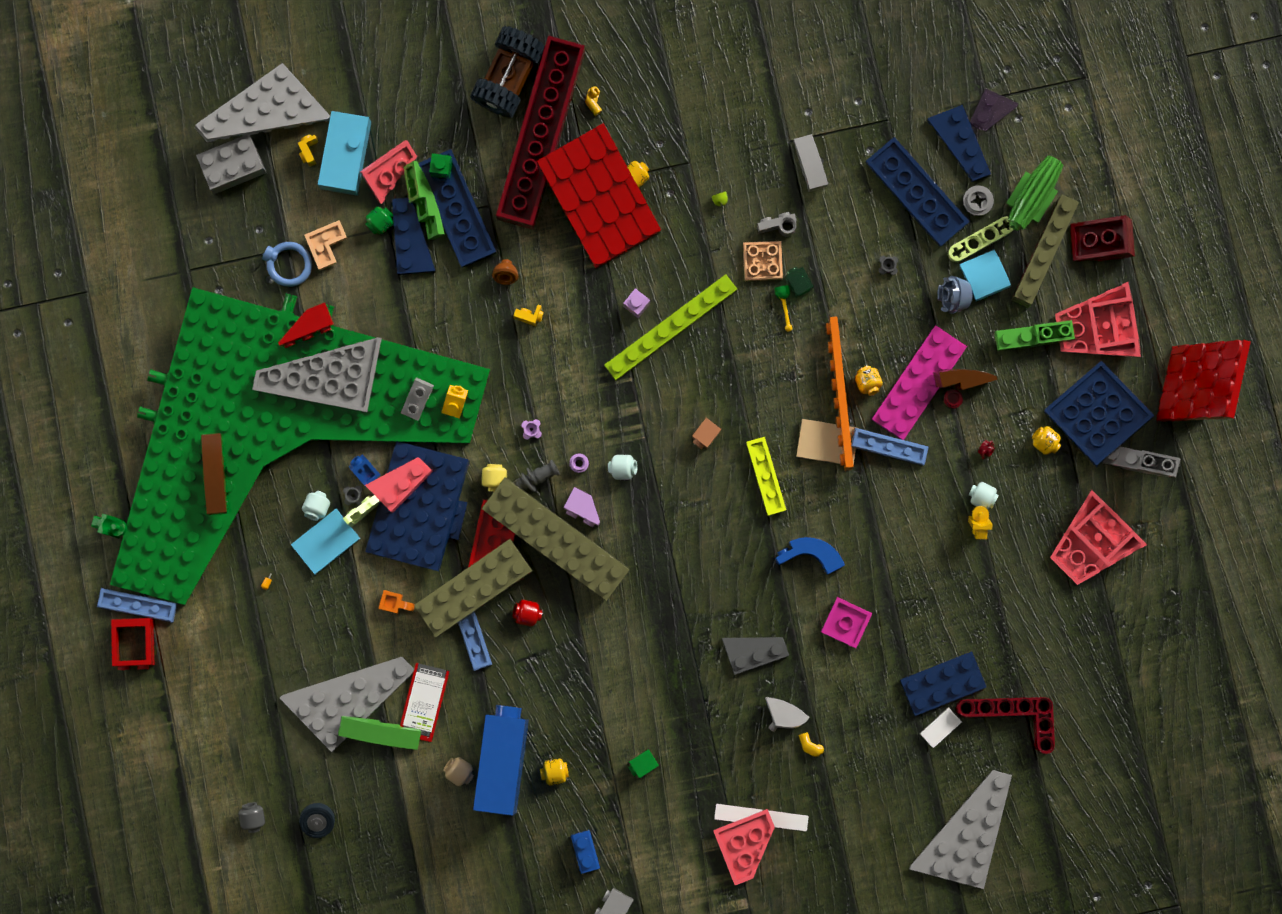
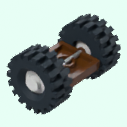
(508, 71)

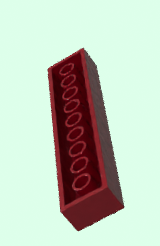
(540, 131)

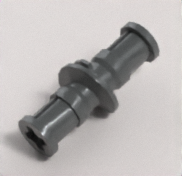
(537, 476)

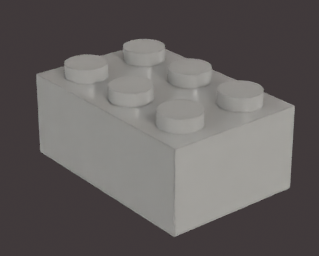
(231, 164)

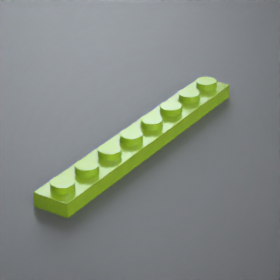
(670, 327)

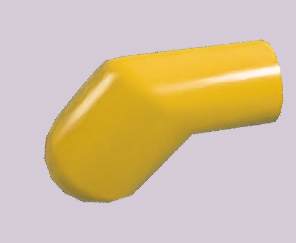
(591, 100)
(809, 747)

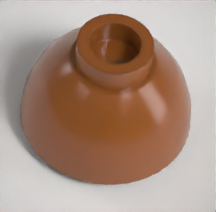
(505, 273)

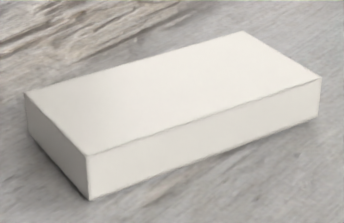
(940, 727)

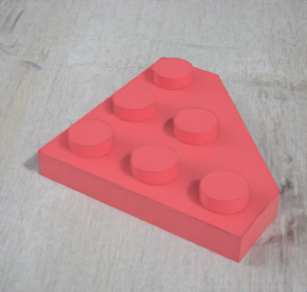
(745, 844)

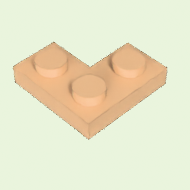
(320, 243)

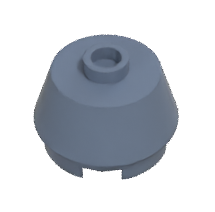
(954, 294)

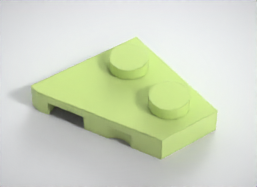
(360, 512)

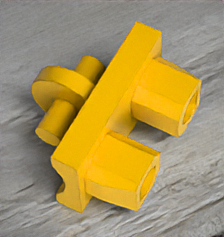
(980, 522)

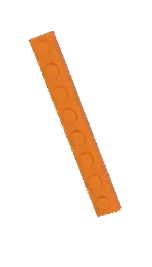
(840, 402)

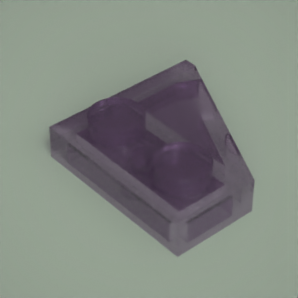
(991, 110)

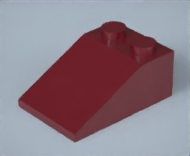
(1103, 239)

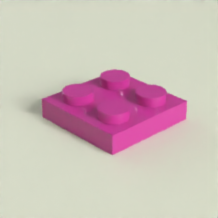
(846, 622)

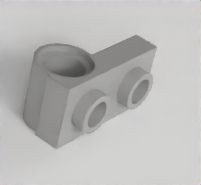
(768, 224)
(417, 399)

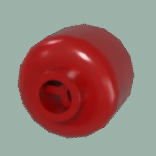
(527, 613)

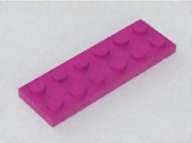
(917, 383)

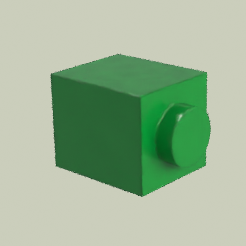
(440, 166)
(643, 764)

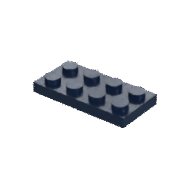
(943, 683)

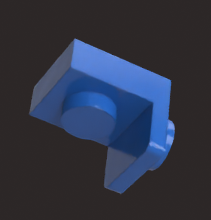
(363, 469)

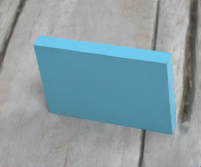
(325, 541)

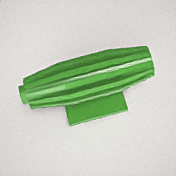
(1034, 193)

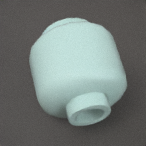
(622, 467)
(983, 495)
(315, 505)

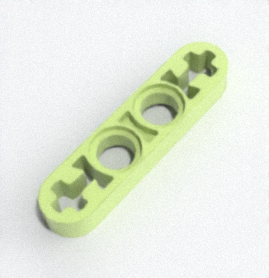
(980, 237)

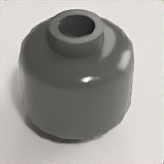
(251, 817)

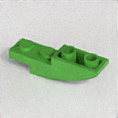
(1034, 336)

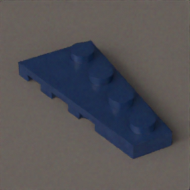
(961, 141)
(410, 243)

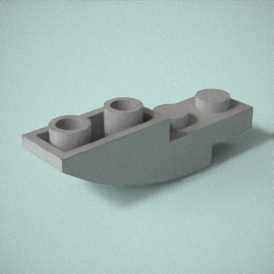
(1144, 462)

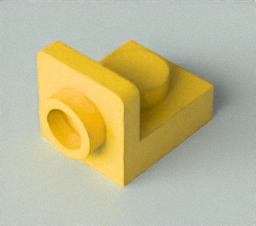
(524, 315)

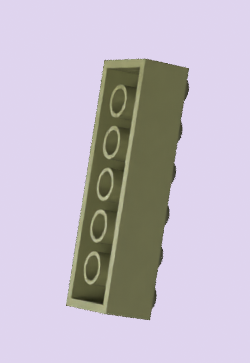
(473, 588)

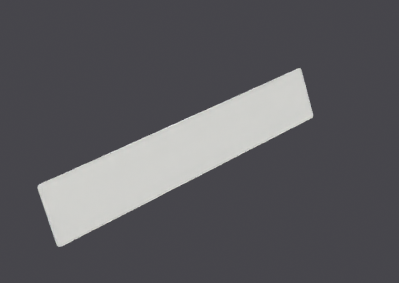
(779, 819)

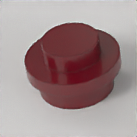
(953, 398)

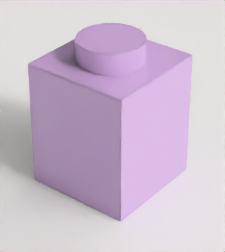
(636, 303)

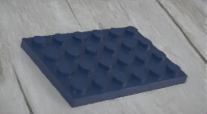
(422, 523)

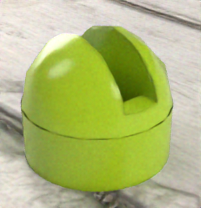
(720, 199)

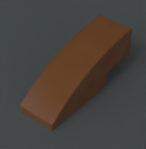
(962, 378)

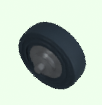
(317, 820)

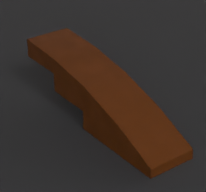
(214, 474)

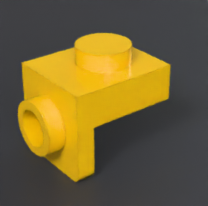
(306, 154)
(454, 401)

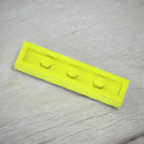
(766, 476)

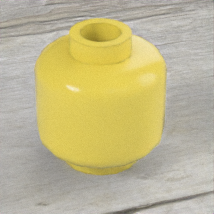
(493, 476)

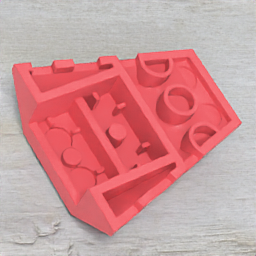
(1103, 324)
(1094, 541)

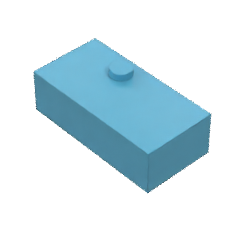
(344, 153)

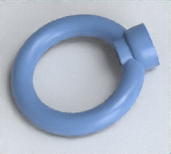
(271, 254)

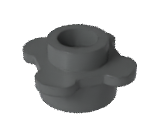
(888, 260)
(349, 499)

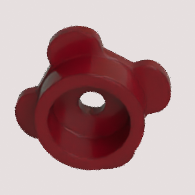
(986, 449)

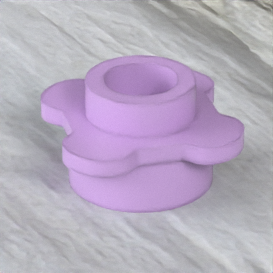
(531, 424)

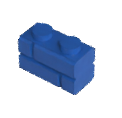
(585, 851)

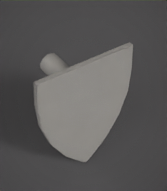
(785, 714)

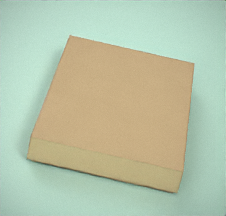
(820, 442)

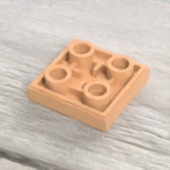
(762, 261)

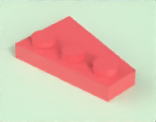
(386, 171)
(400, 483)

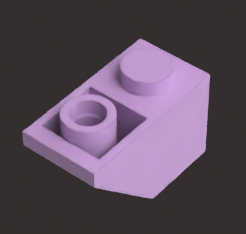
(582, 505)

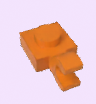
(393, 602)

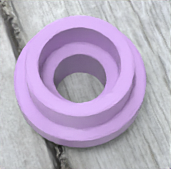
(583, 458)

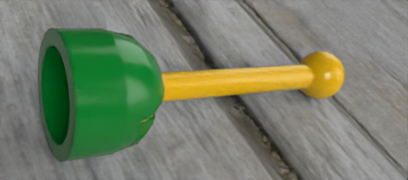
(782, 293)

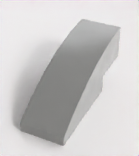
(810, 163)

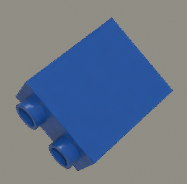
(501, 761)

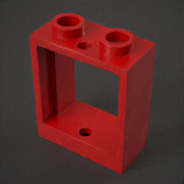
(148, 623)

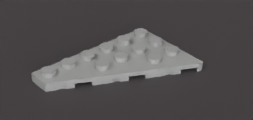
(266, 105)
(332, 378)
(348, 695)
(968, 839)

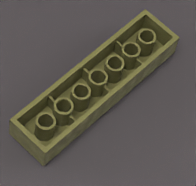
(555, 538)

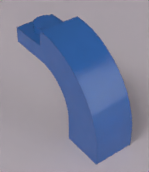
(814, 547)

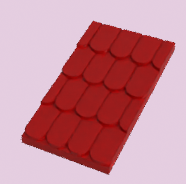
(599, 195)
(1203, 381)

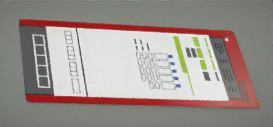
(424, 700)

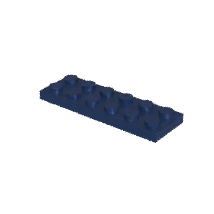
(917, 192)
(459, 214)

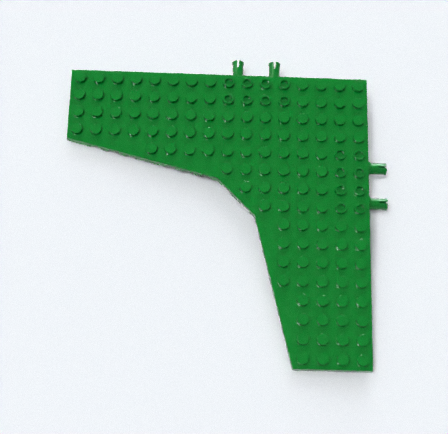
(212, 393)

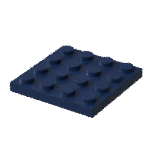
(1098, 413)

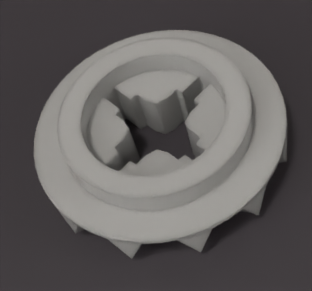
(982, 193)

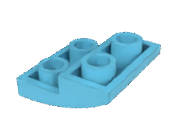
(985, 275)

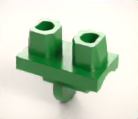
(109, 525)

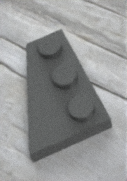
(753, 652)

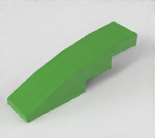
(421, 194)
(379, 733)

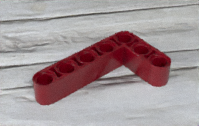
(1014, 710)

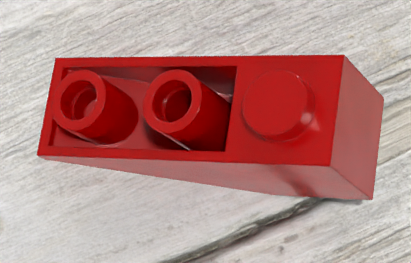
(310, 322)

